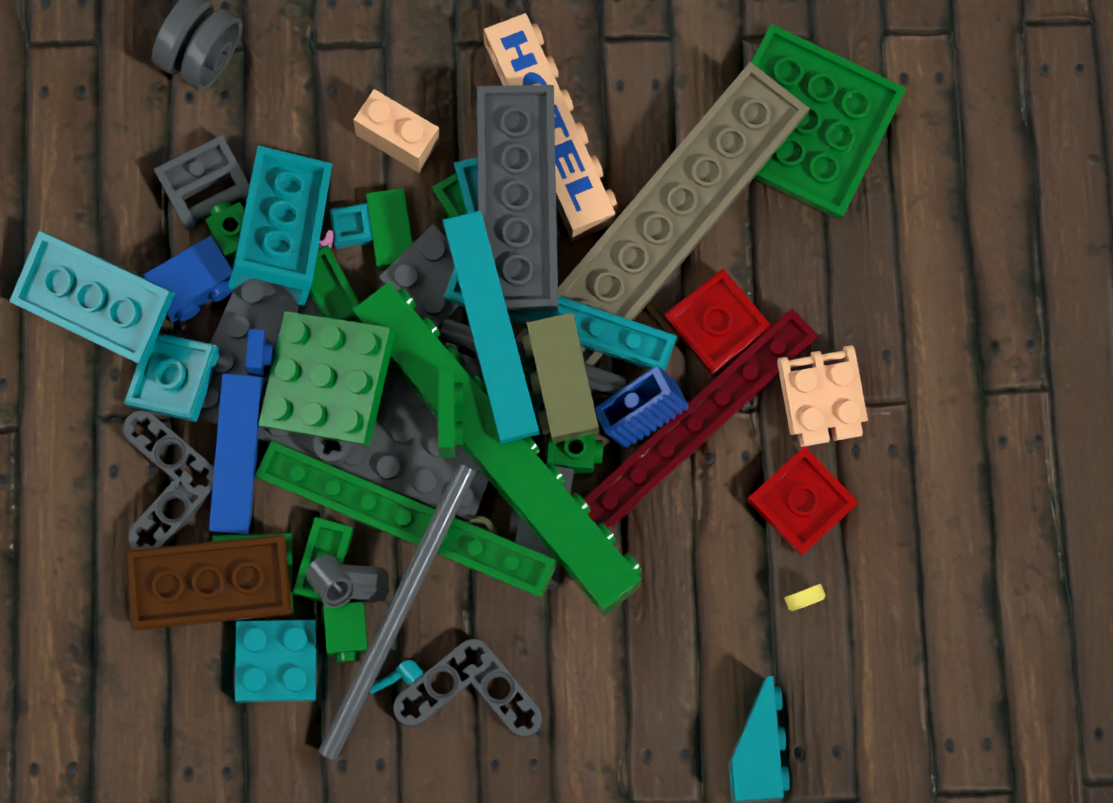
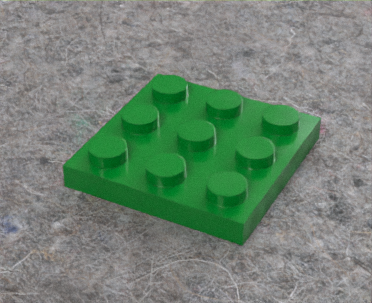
(327, 378)

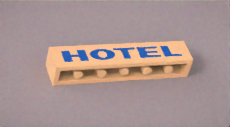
(579, 191)

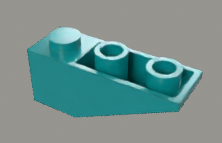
(756, 760)

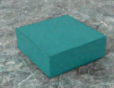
(351, 226)

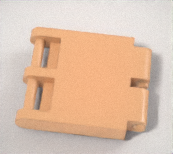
(823, 397)

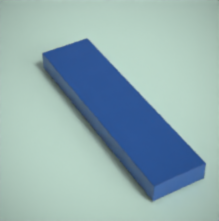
(236, 454)

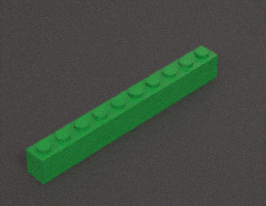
(511, 467)

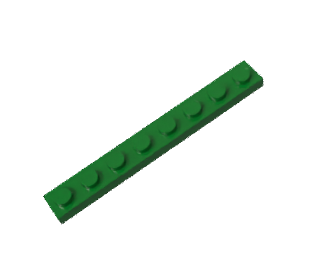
(405, 519)

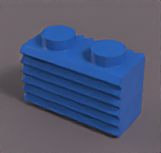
(641, 407)

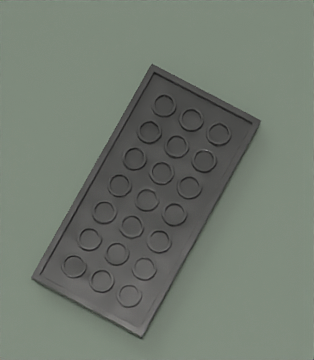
(405, 432)

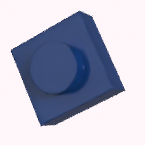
(259, 353)

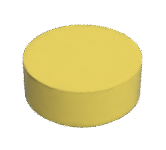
(805, 597)

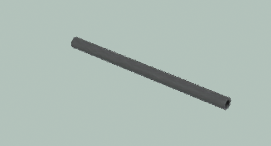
(397, 611)

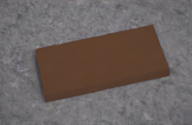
(208, 582)

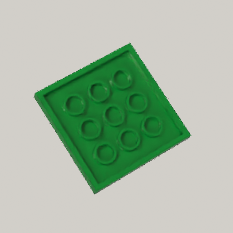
(841, 132)

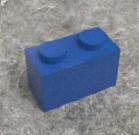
(196, 278)

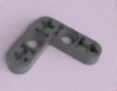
(180, 488)
(479, 679)

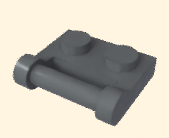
(198, 171)

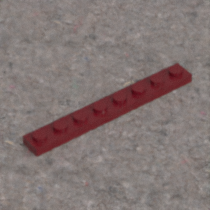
(704, 417)

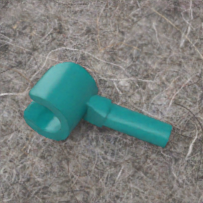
(407, 670)

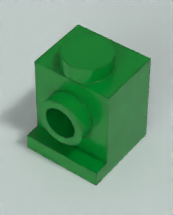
(223, 216)
(582, 463)

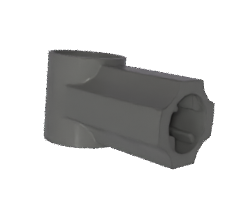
(344, 583)

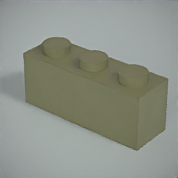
(560, 378)

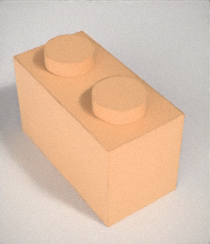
(396, 131)

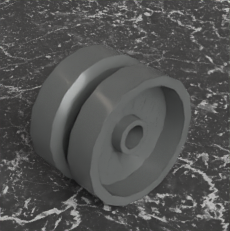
(197, 42)

